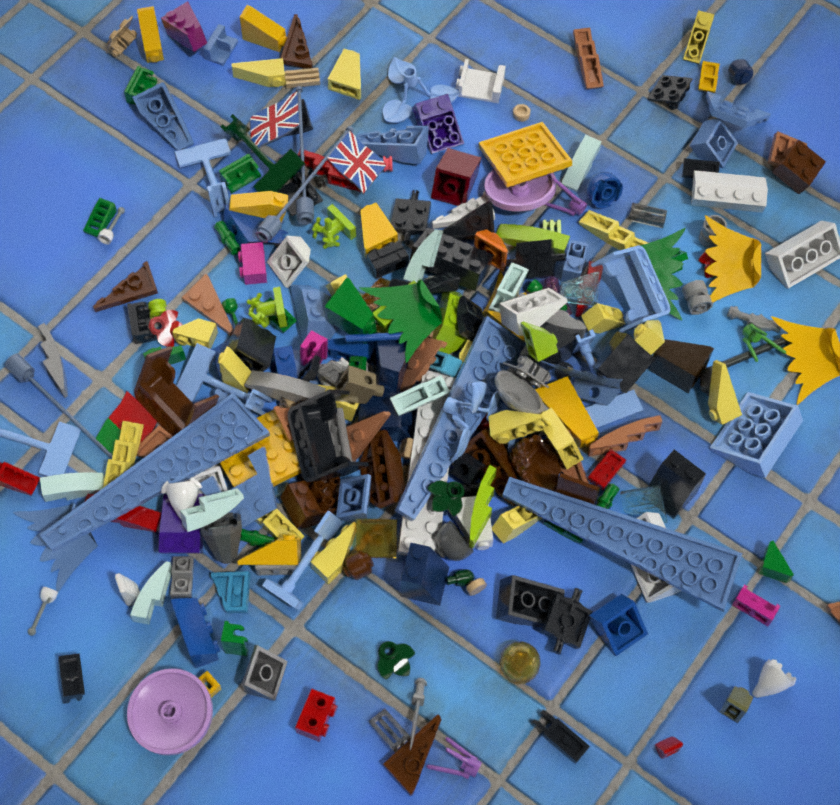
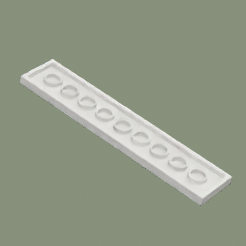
(427, 523)

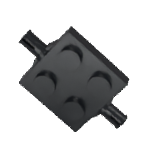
(410, 216)
(537, 257)
(567, 621)

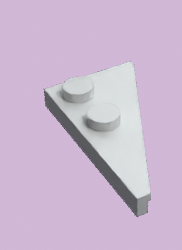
(459, 212)

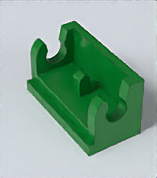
(139, 83)
(239, 173)
(231, 642)

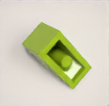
(539, 341)

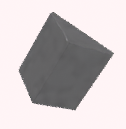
(264, 674)

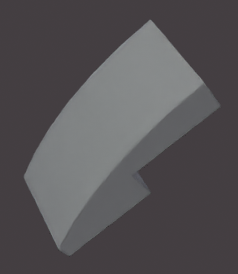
(182, 577)

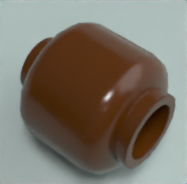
(358, 565)

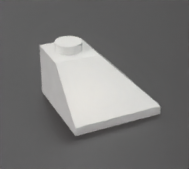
(289, 259)

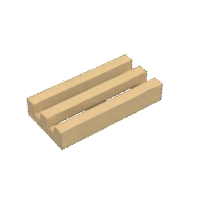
(301, 75)

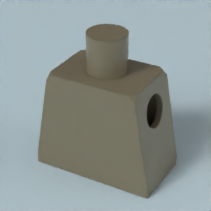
(360, 385)

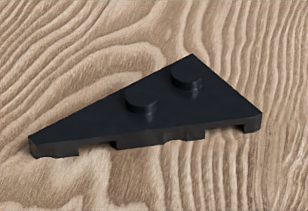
(470, 224)

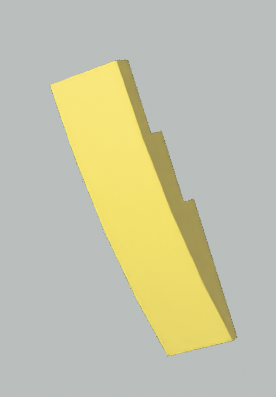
(609, 231)
(124, 451)
(277, 525)

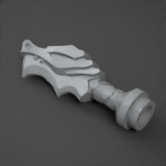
(757, 320)

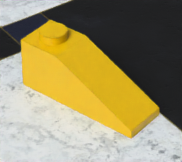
(259, 203)
(281, 551)

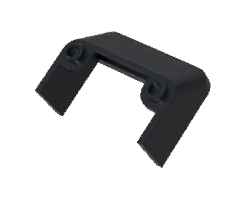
(314, 441)

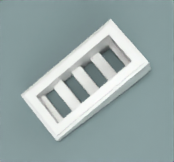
(127, 588)

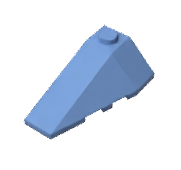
(161, 111)
(402, 145)

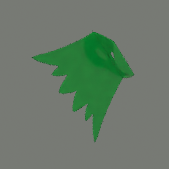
(660, 257)
(413, 312)

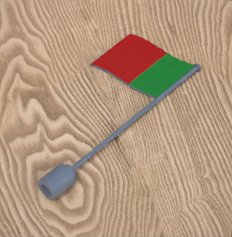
(127, 410)

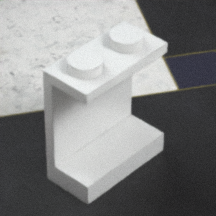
(480, 84)

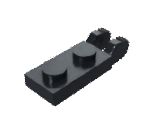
(561, 737)

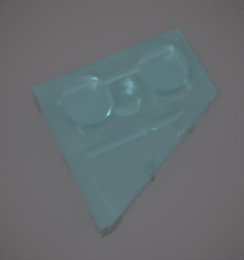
(582, 289)
(644, 500)

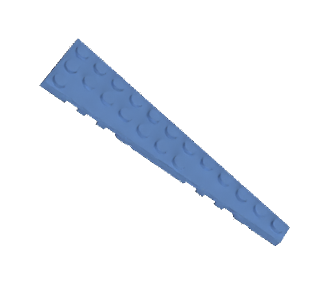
(483, 361)
(199, 446)
(676, 558)

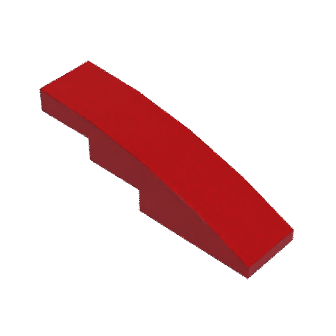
(334, 177)
(17, 479)
(138, 518)

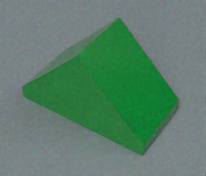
(775, 565)

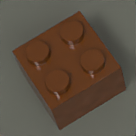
(799, 166)

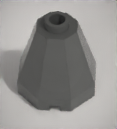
(224, 537)

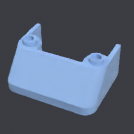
(638, 284)

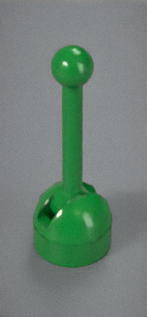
(537, 286)
(230, 307)

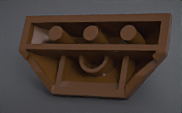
(385, 470)

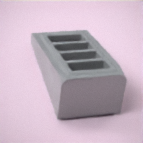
(334, 375)

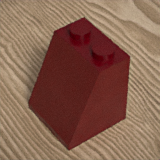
(455, 177)

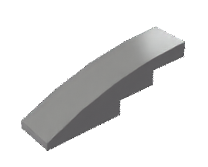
(54, 362)
(283, 386)

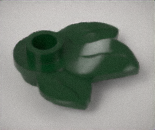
(444, 499)
(397, 661)

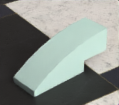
(581, 163)
(423, 257)
(509, 286)
(420, 395)
(71, 485)
(210, 509)
(152, 594)

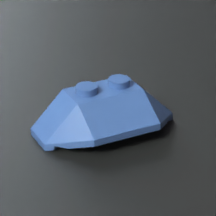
(311, 311)

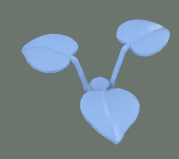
(399, 72)
(458, 408)

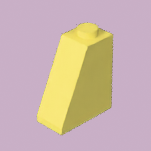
(346, 75)
(561, 440)

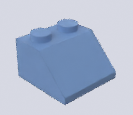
(714, 142)
(354, 498)

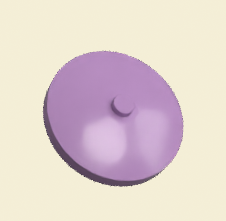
(521, 196)
(169, 712)

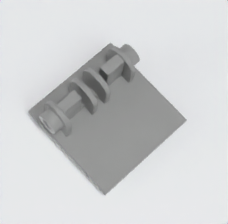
(530, 372)

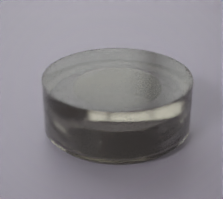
(559, 374)

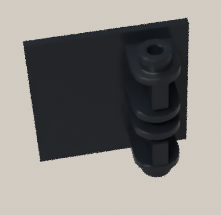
(671, 90)
(292, 187)

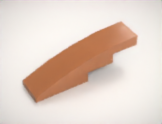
(588, 58)
(619, 438)

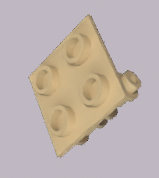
(121, 39)

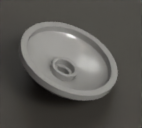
(518, 393)

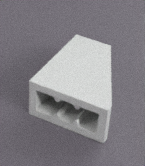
(463, 520)

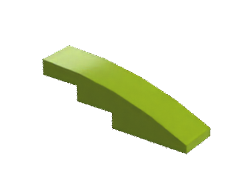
(515, 234)
(481, 510)

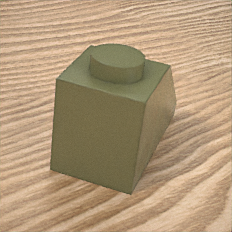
(736, 704)

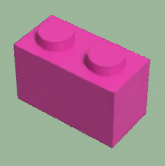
(253, 261)

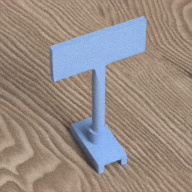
(203, 153)
(196, 373)
(621, 406)
(58, 451)
(326, 529)

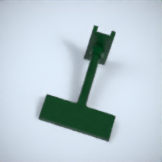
(278, 173)

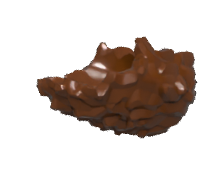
(536, 462)

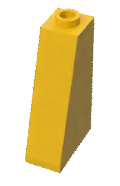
(570, 410)

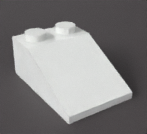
(531, 308)

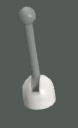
(106, 235)
(47, 596)

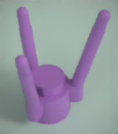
(576, 205)
(470, 763)

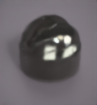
(321, 179)

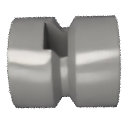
(706, 231)
(697, 297)

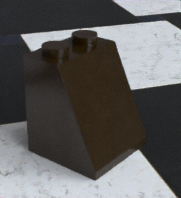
(681, 363)

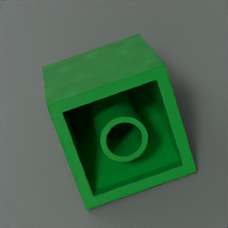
(349, 311)

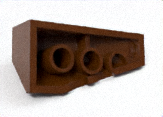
(492, 453)

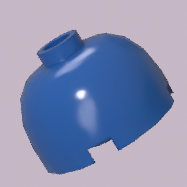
(604, 189)

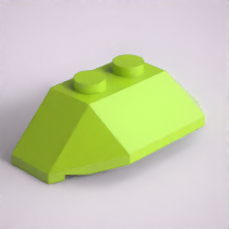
(448, 330)

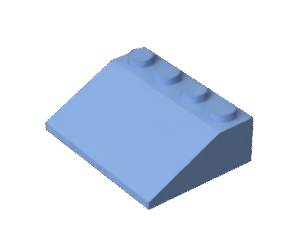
(759, 434)

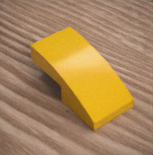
(708, 76)

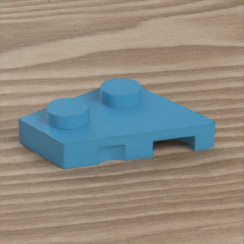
(233, 590)

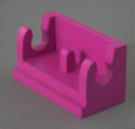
(313, 345)
(755, 606)

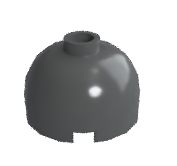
(452, 543)

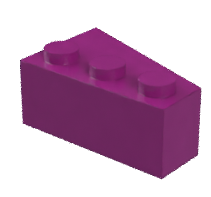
(184, 27)

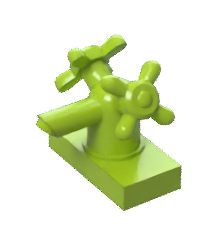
(334, 224)
(267, 309)

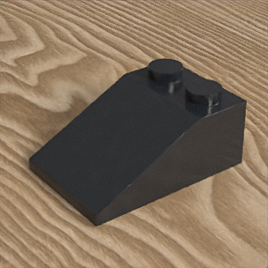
(524, 601)

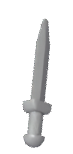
(417, 700)

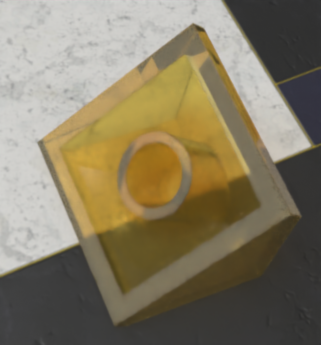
(377, 537)

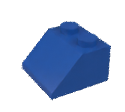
(619, 624)

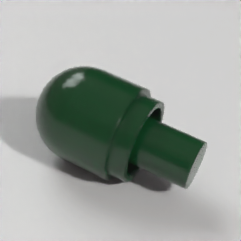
(461, 578)

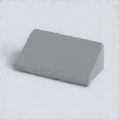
(263, 570)

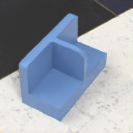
(219, 46)

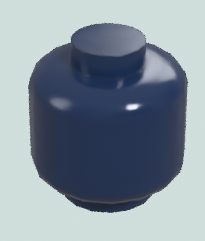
(740, 71)

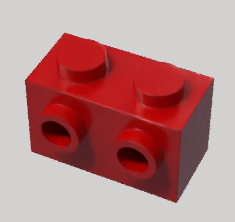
(316, 715)

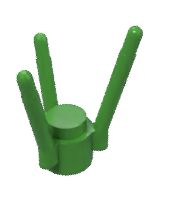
(754, 334)

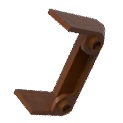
(163, 398)

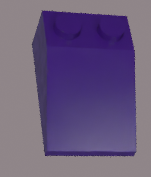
(174, 536)

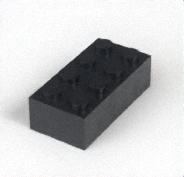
(460, 258)

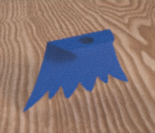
(247, 226)

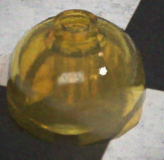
(520, 662)

